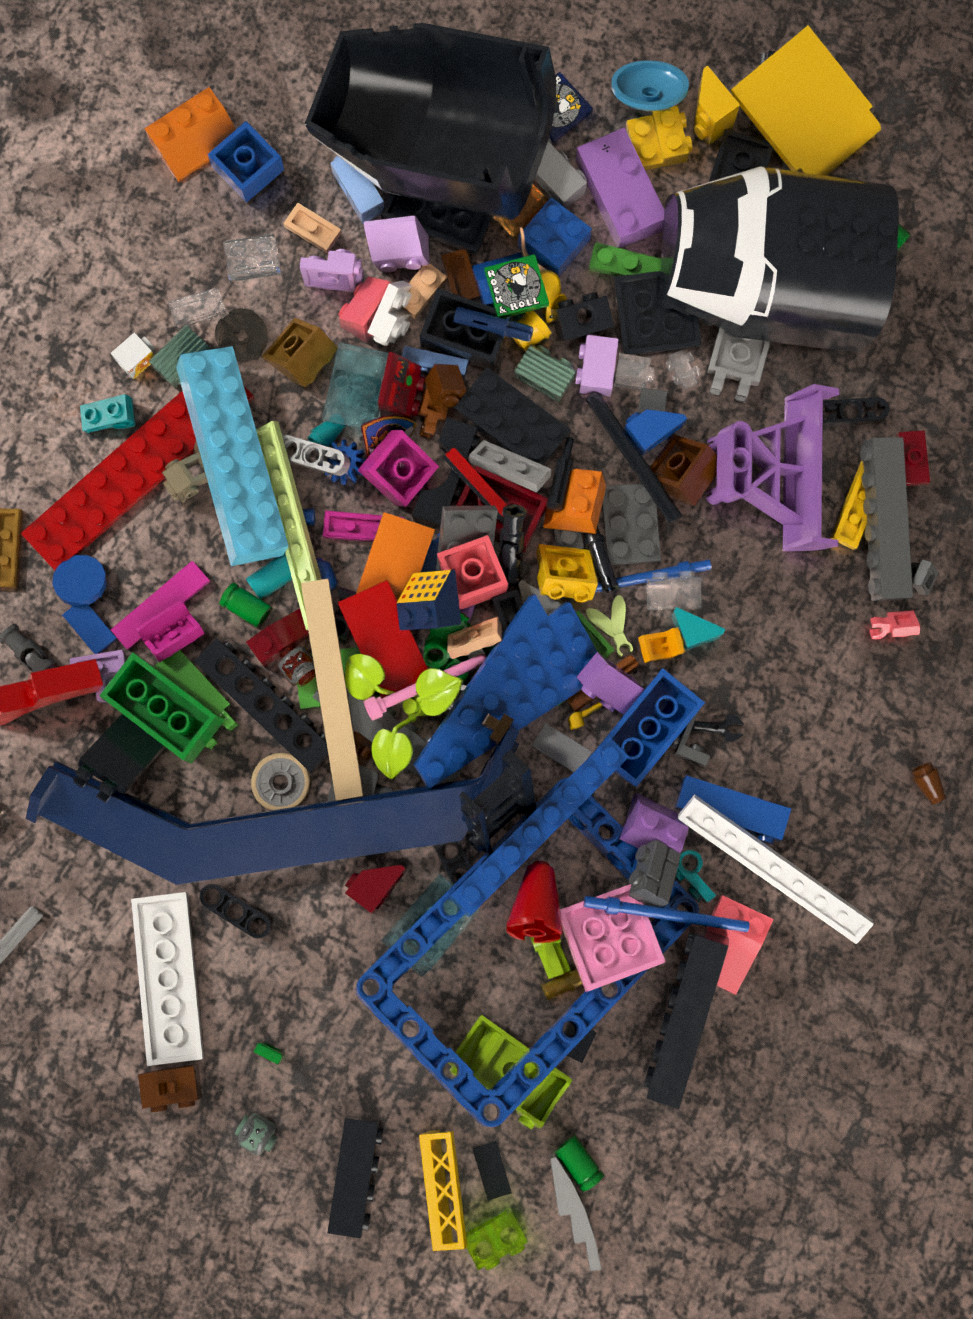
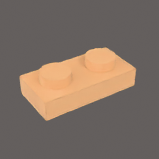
(312, 228)
(424, 288)
(474, 638)

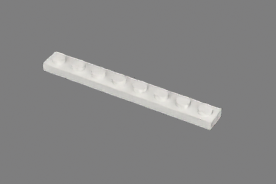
(775, 869)

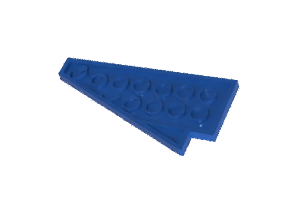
(520, 678)

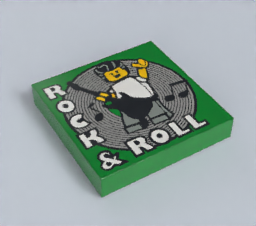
(516, 286)

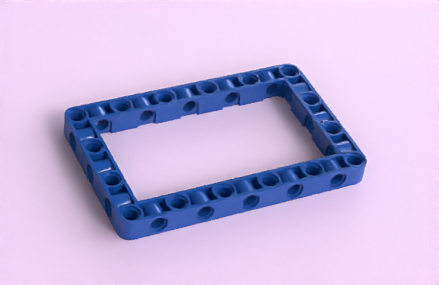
(553, 1044)

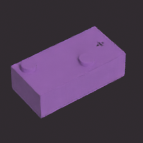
(621, 188)

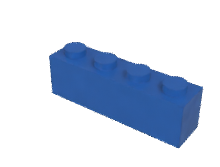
(749, 812)

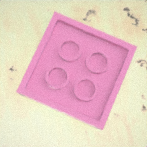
(609, 944)

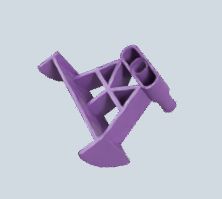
(801, 468)

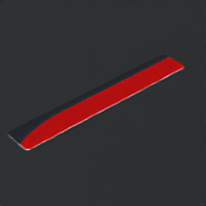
(475, 481)

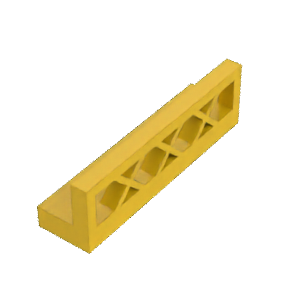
(438, 1193)

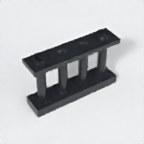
(499, 803)

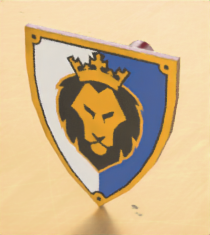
(377, 429)

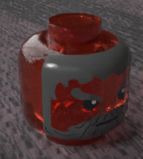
(297, 665)

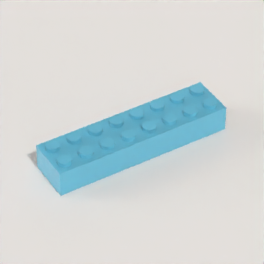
(231, 456)

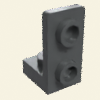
(692, 754)

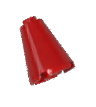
(536, 906)

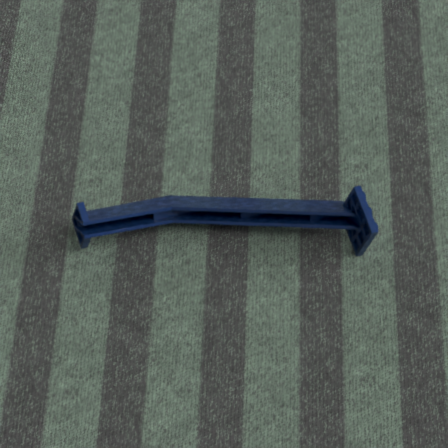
(265, 839)

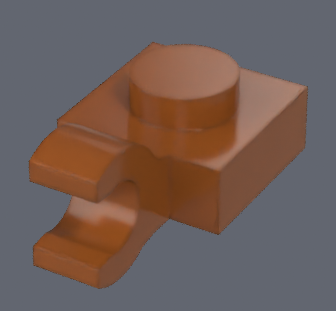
(432, 415)

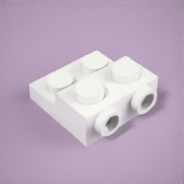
(390, 319)

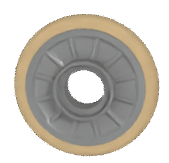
(276, 765)

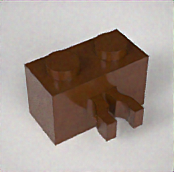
(170, 1087)

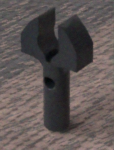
(715, 727)

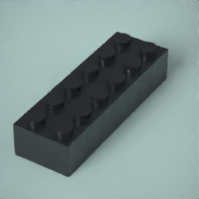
(687, 1019)

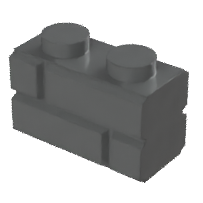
(654, 874)

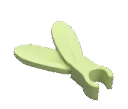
(613, 627)

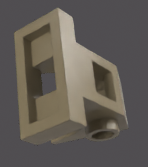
(180, 481)

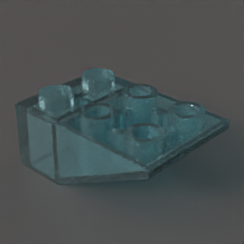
(355, 386)

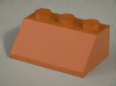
(190, 133)

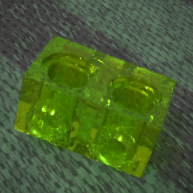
(491, 1232)

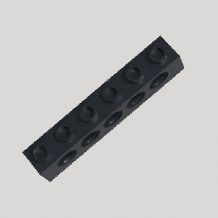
(211, 662)

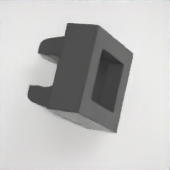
(924, 577)

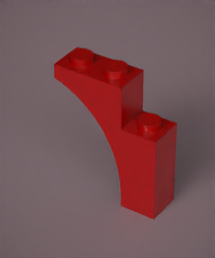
(48, 688)

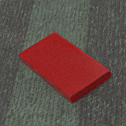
(376, 630)

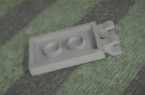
(737, 360)

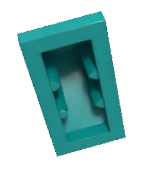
(694, 629)

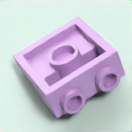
(339, 272)

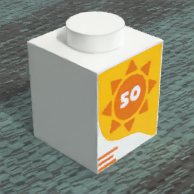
(134, 355)

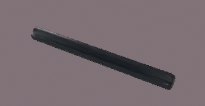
(633, 457)

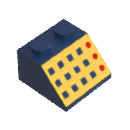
(429, 601)

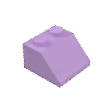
(397, 243)

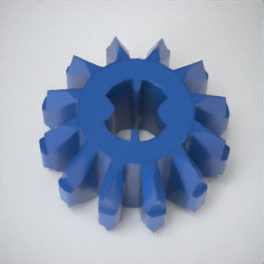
(355, 461)

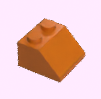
(581, 503)

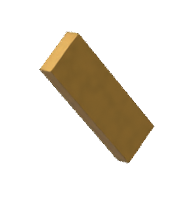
(10, 546)

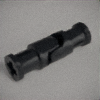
(512, 542)

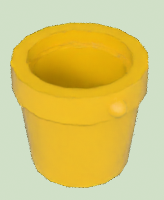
(540, 331)

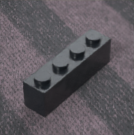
(353, 1176)

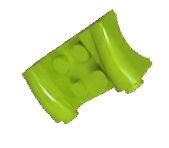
(493, 1053)

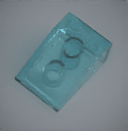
(415, 912)

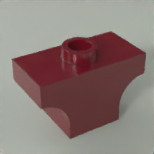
(915, 458)

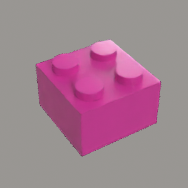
(398, 468)

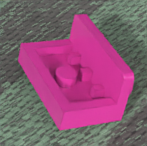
(169, 631)

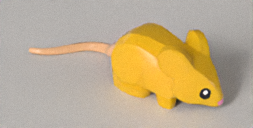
(551, 283)

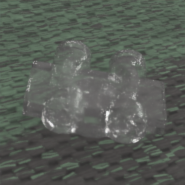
(683, 372)

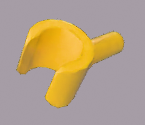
(576, 719)

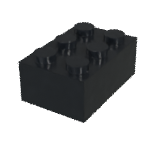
(458, 340)

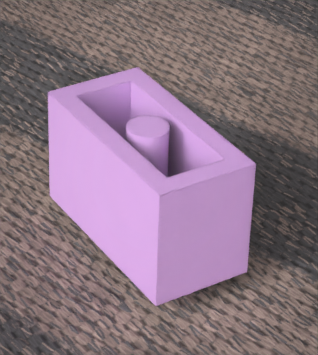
(598, 365)

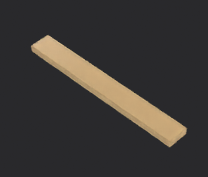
(332, 689)

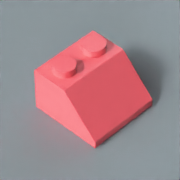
(360, 312)
(476, 570)

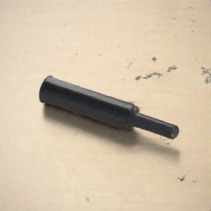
(561, 478)

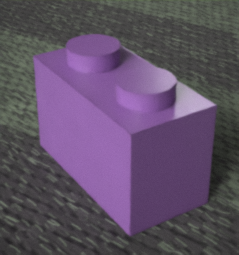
(610, 684)

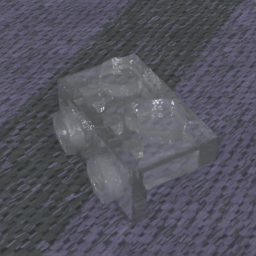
(252, 257)
(673, 591)

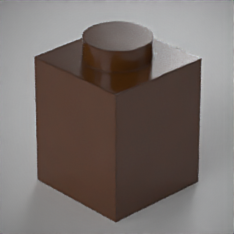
(445, 385)

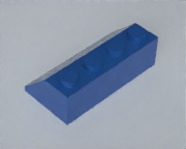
(653, 725)

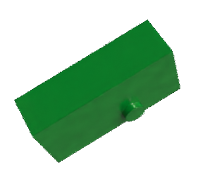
(162, 708)

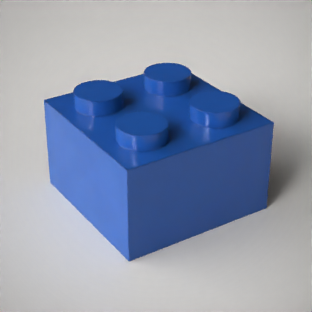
(246, 161)
(555, 237)

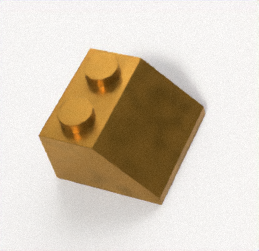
(300, 352)

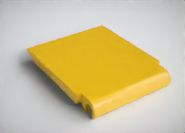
(807, 106)

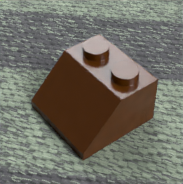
(685, 468)

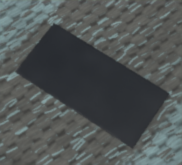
(491, 1170)

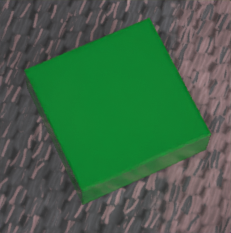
(269, 1052)

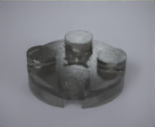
(254, 326)

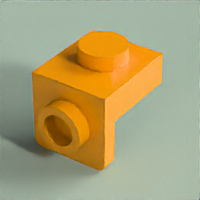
(661, 645)

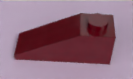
(278, 636)

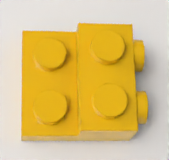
(660, 138)
(566, 573)

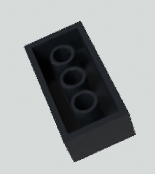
(511, 419)

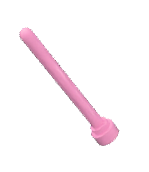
(377, 706)

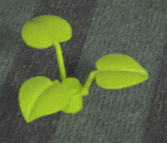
(435, 695)

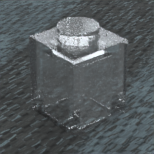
(633, 372)

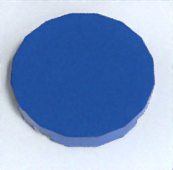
(79, 580)

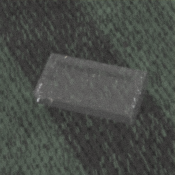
(197, 307)

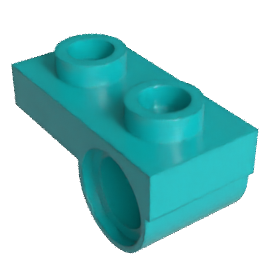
(108, 413)
(698, 888)

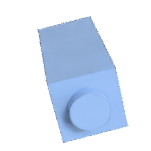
(358, 190)

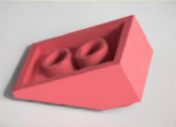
(742, 945)

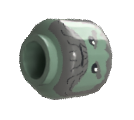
(256, 1134)

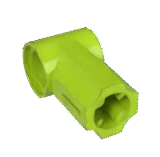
(552, 958)

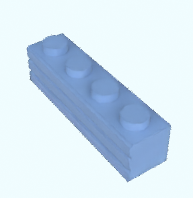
(427, 359)

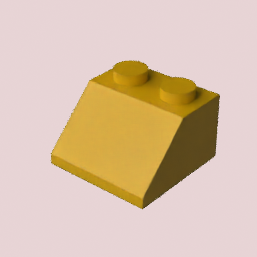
(714, 108)

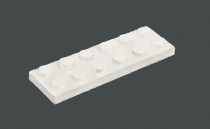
(167, 979)

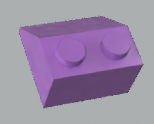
(651, 822)

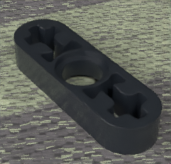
(870, 417)

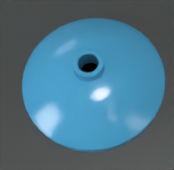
(650, 85)

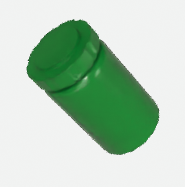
(245, 605)
(579, 1163)

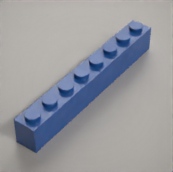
(538, 827)

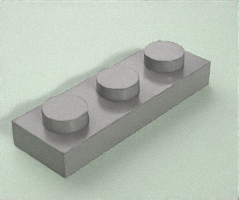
(510, 466)

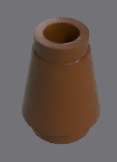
(929, 782)

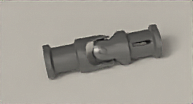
(23, 647)

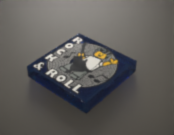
(569, 108)

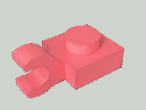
(898, 623)

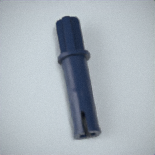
(493, 324)

